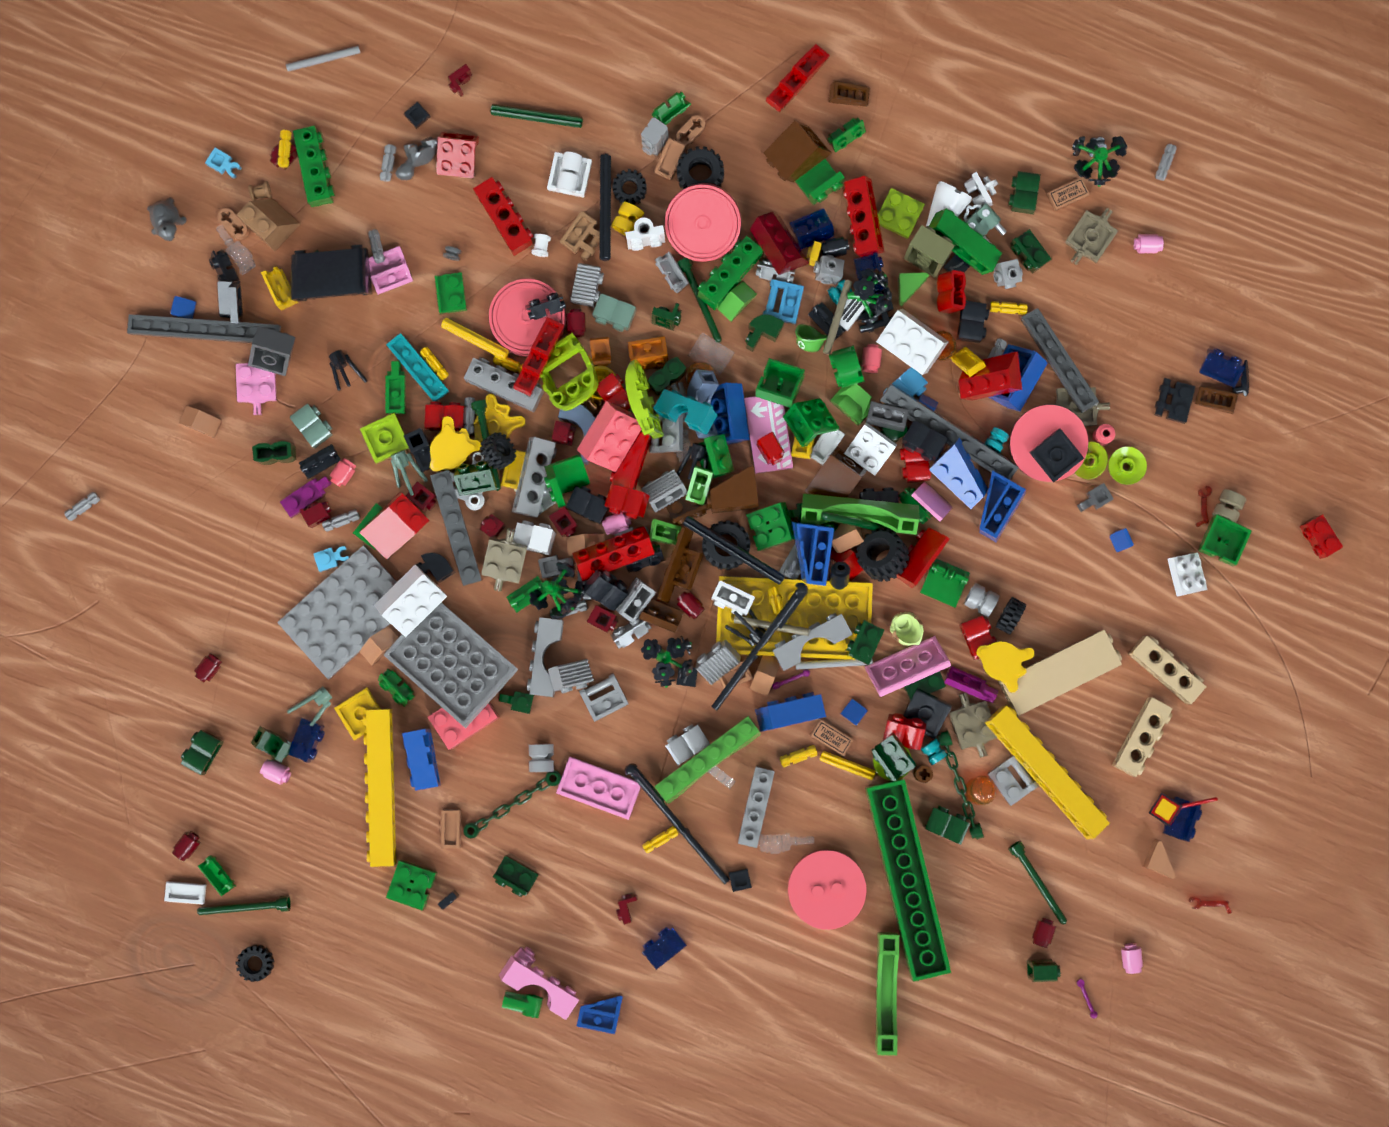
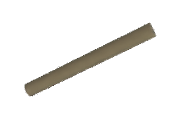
(837, 317)
(765, 624)

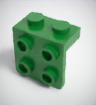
(820, 182)
(719, 455)
(564, 477)

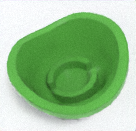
(809, 338)

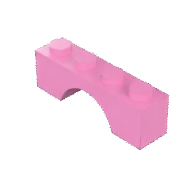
(519, 974)

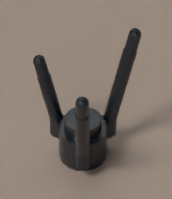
(339, 362)
(697, 453)
(755, 635)

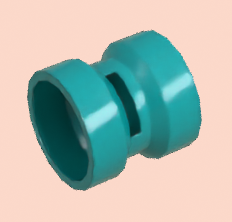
(835, 292)
(997, 439)
(932, 747)

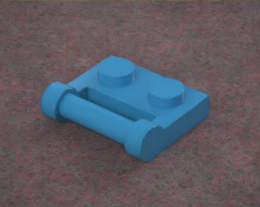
(790, 301)

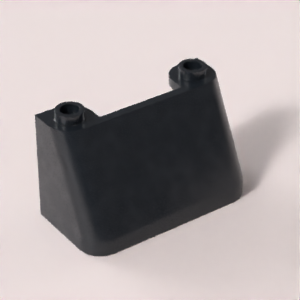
(330, 274)

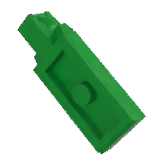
(395, 390)

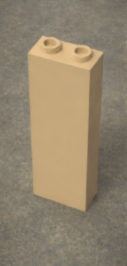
(1063, 672)

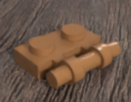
(578, 233)

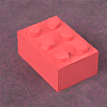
(610, 436)
(453, 732)

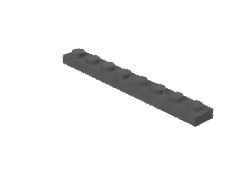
(194, 328)
(977, 450)

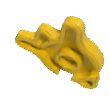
(498, 419)
(450, 447)
(1003, 662)

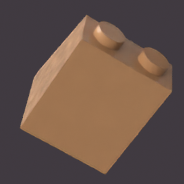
(268, 221)

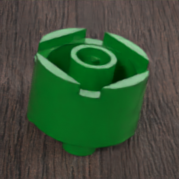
(847, 367)

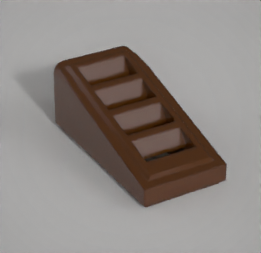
(848, 100)
(1233, 396)

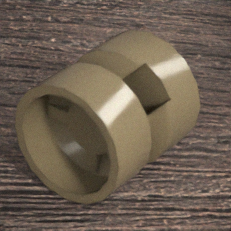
(1231, 500)

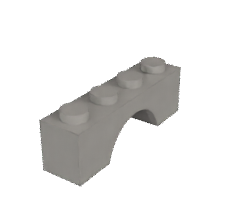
(834, 630)
(547, 632)

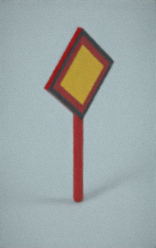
(1167, 809)

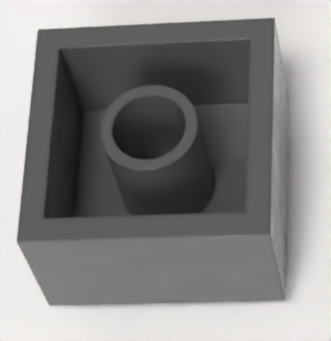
(271, 351)

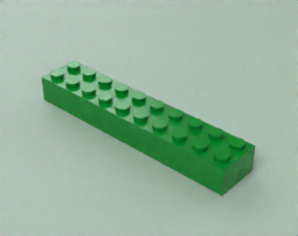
(908, 880)

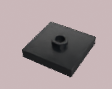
(1056, 455)
(928, 709)

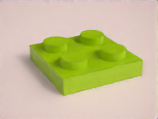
(900, 213)
(384, 438)

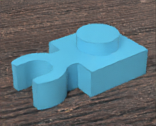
(220, 162)
(328, 558)

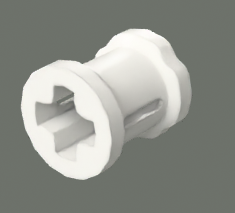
(541, 245)

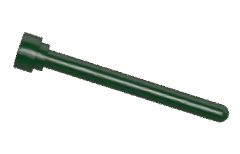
(686, 267)
(480, 409)
(853, 521)
(1018, 851)
(282, 904)

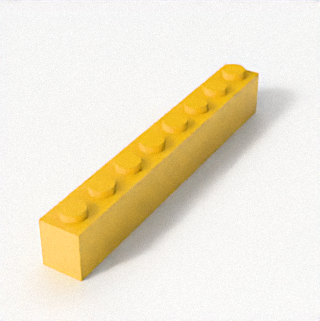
(1047, 772)
(380, 787)

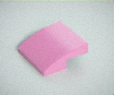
(391, 272)
(932, 501)

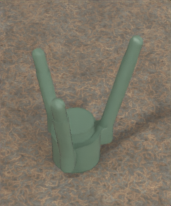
(401, 460)
(321, 696)

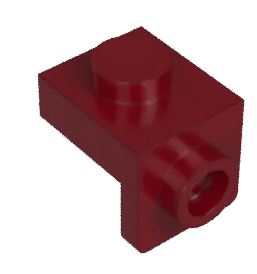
(623, 912)

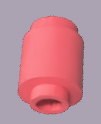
(871, 358)
(1098, 436)
(342, 472)

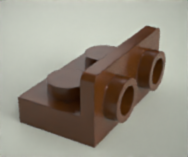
(682, 508)
(662, 615)

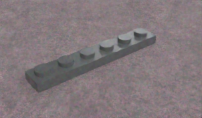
(1059, 360)
(456, 527)

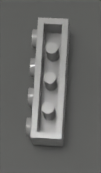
(501, 384)

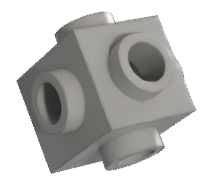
(829, 269)
(1008, 273)

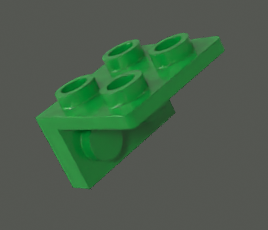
(809, 419)

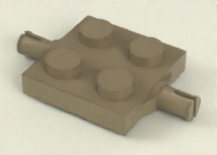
(1091, 236)
(1089, 417)
(504, 560)
(970, 725)

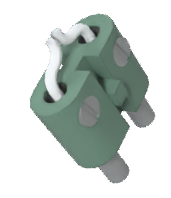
(983, 220)

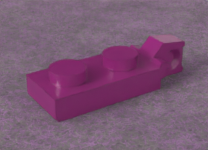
(305, 496)
(970, 684)

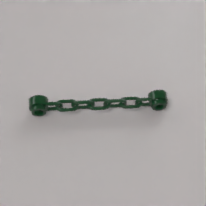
(507, 807)
(975, 830)

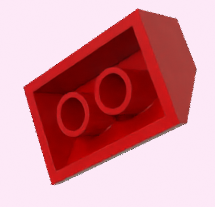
(997, 378)
(632, 464)
(922, 555)

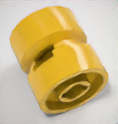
(627, 217)

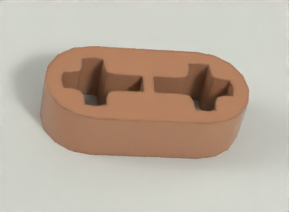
(687, 128)
(230, 226)

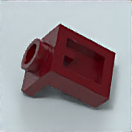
(459, 77)

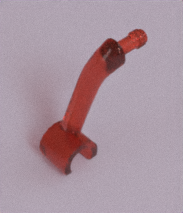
(1204, 514)
(1218, 903)

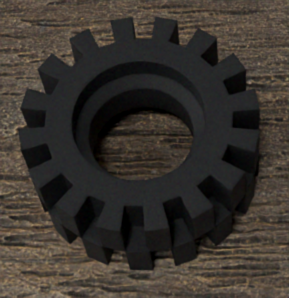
(625, 177)
(498, 450)
(1011, 615)
(244, 969)

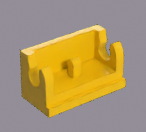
(279, 288)

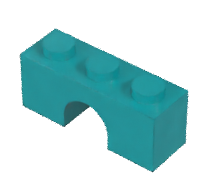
(673, 404)

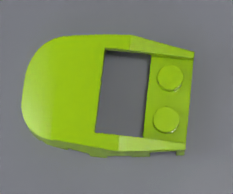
(577, 389)
(640, 401)

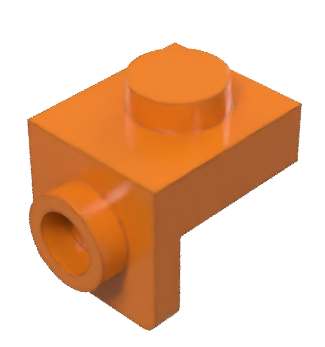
(600, 351)

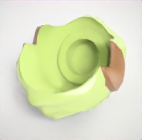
(907, 628)

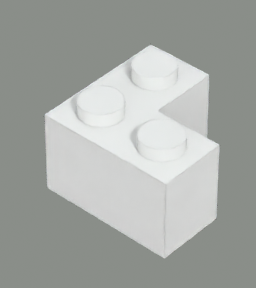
(537, 538)

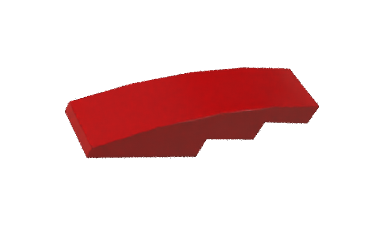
(797, 78)
(538, 356)

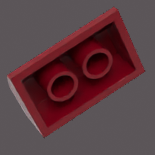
(778, 243)

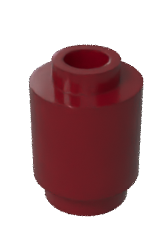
(576, 322)
(690, 605)
(207, 668)
(186, 845)
(1043, 932)

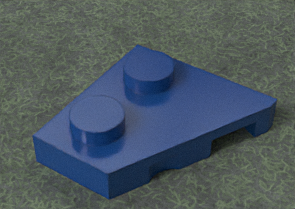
(601, 1015)

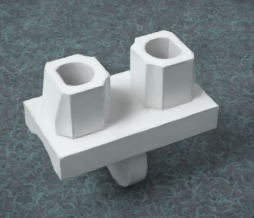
(976, 183)

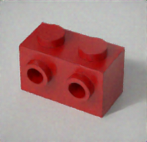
(1321, 536)

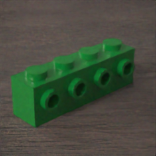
(313, 166)
(968, 244)
(730, 273)

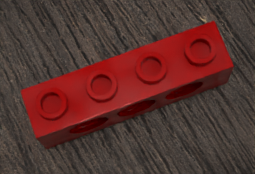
(490, 189)
(874, 242)
(613, 553)

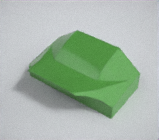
(853, 402)

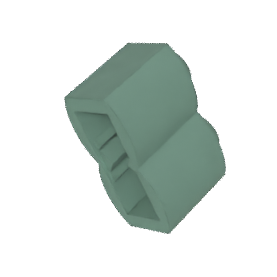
(614, 312)
(311, 425)

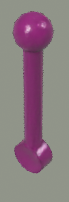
(776, 685)
(1081, 983)

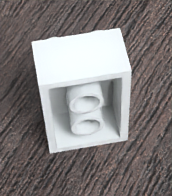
(912, 341)
(410, 600)

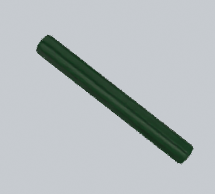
(537, 116)

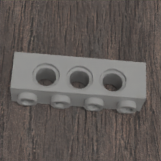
(521, 503)
(756, 807)

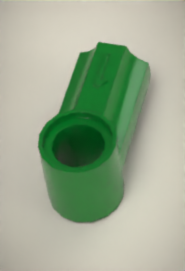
(526, 1004)

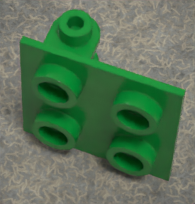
(945, 582)

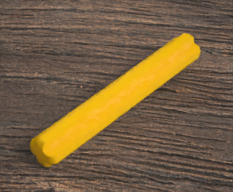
(475, 338)

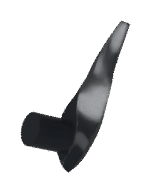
(1244, 388)

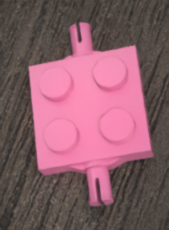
(255, 386)

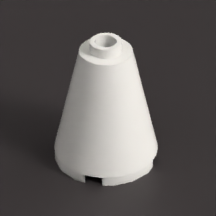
(948, 197)

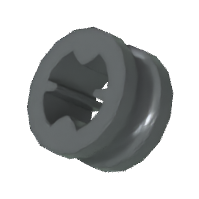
(452, 253)

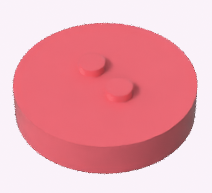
(703, 222)
(511, 320)
(1038, 425)
(826, 889)

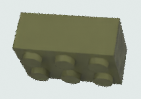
(929, 251)

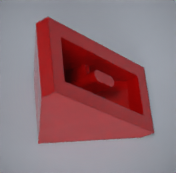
(849, 558)

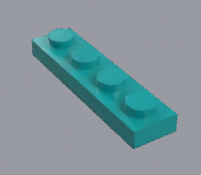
(417, 368)

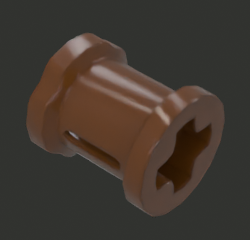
(919, 778)

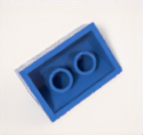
(1031, 368)
(731, 412)

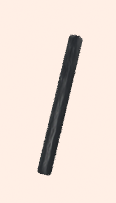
(605, 208)
(734, 550)

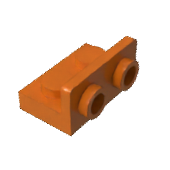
(649, 352)

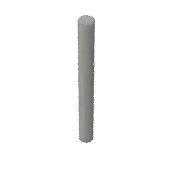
(323, 58)
(829, 663)

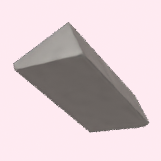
(887, 416)

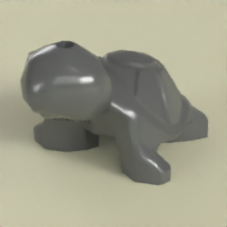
(416, 157)
(164, 217)

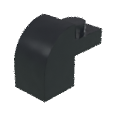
(420, 448)
(437, 565)

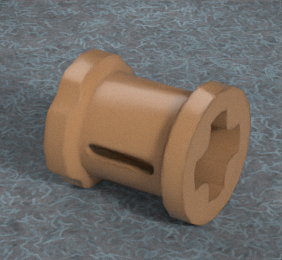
(260, 191)

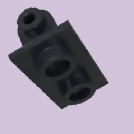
(220, 263)
(552, 303)
(823, 318)
(319, 461)
(651, 560)

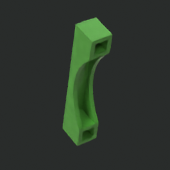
(896, 516)
(703, 762)
(886, 993)

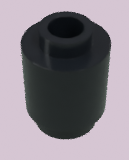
(835, 247)
(839, 575)

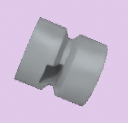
(981, 599)
(541, 758)

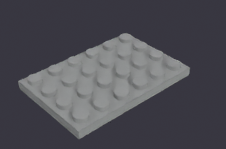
(340, 613)
(451, 664)

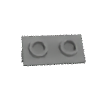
(767, 271)
(673, 273)
(791, 565)
(622, 635)

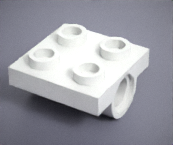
(569, 174)
(637, 240)
(870, 449)
(1187, 574)

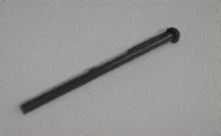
(779, 621)
(685, 832)

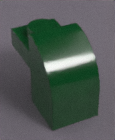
(763, 326)
(271, 743)

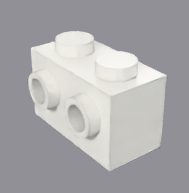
(732, 598)

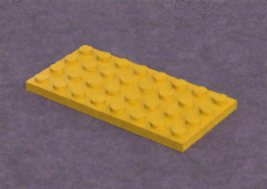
(820, 602)

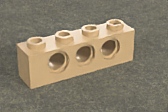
(1194, 685)
(1132, 742)

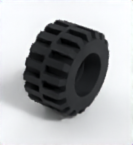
(700, 157)
(734, 530)
(889, 565)

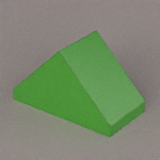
(908, 284)
(736, 301)
(699, 485)
(664, 532)

